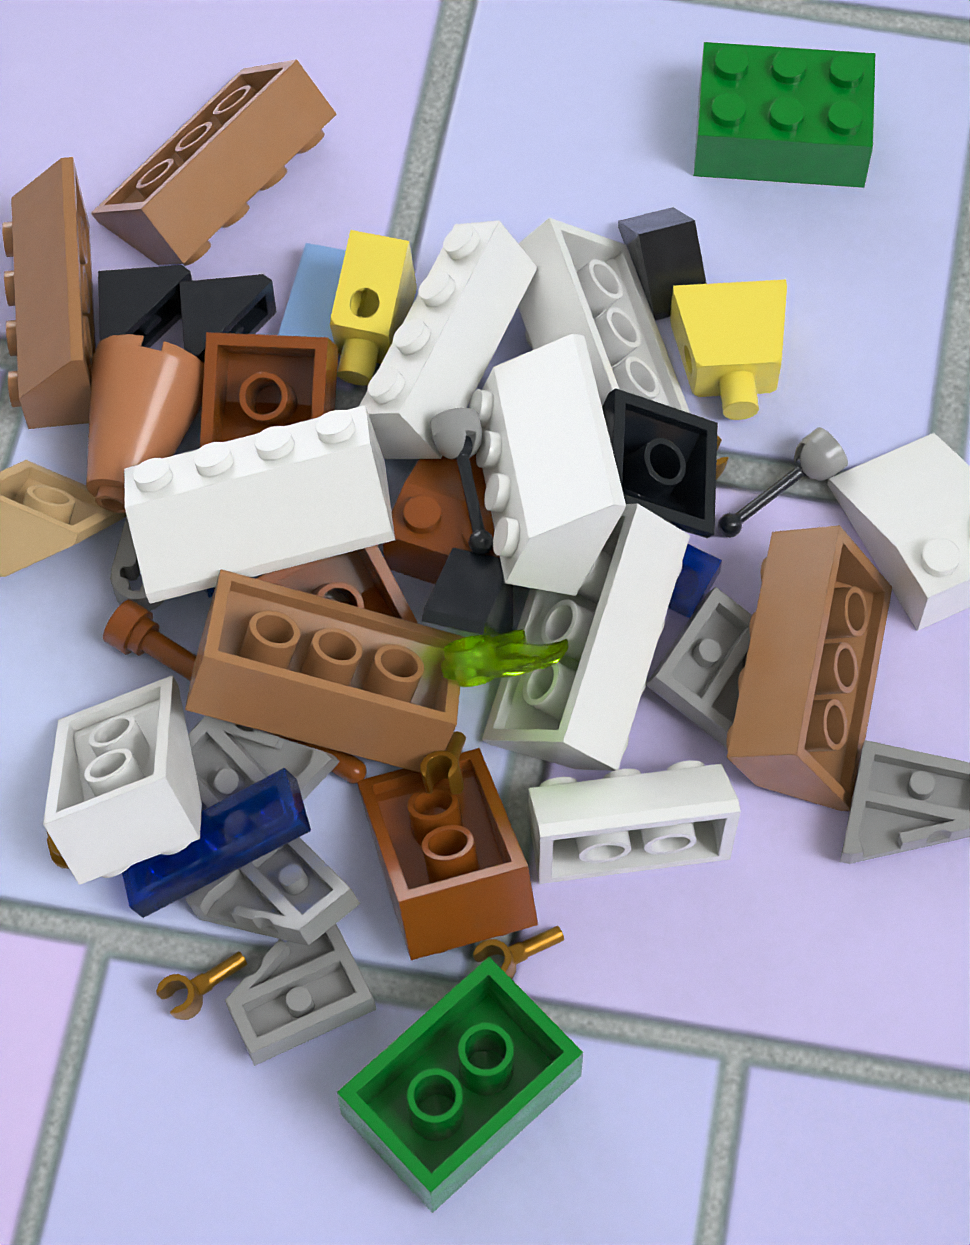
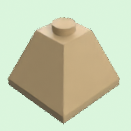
(44, 515)

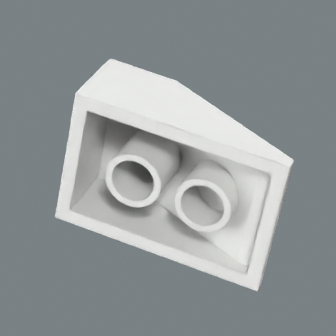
(915, 524)
(123, 783)

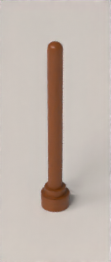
(134, 631)

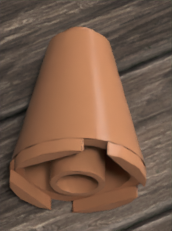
(137, 410)

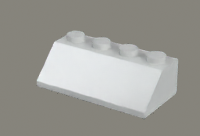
(593, 290)
(447, 337)
(547, 466)
(258, 503)
(588, 700)

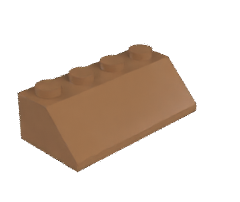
(217, 163)
(50, 299)
(810, 667)
(323, 673)

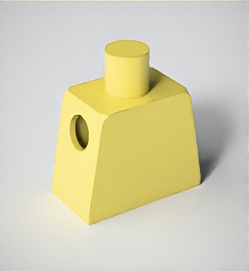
(370, 302)
(731, 340)

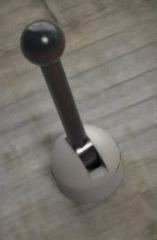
(459, 436)
(815, 458)

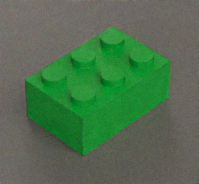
(785, 114)
(460, 1083)

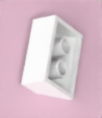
(632, 821)

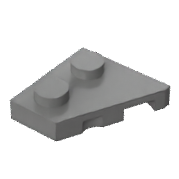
(705, 664)
(236, 756)
(905, 802)
(278, 895)
(298, 995)

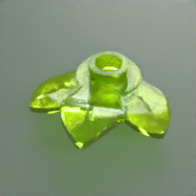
(485, 657)

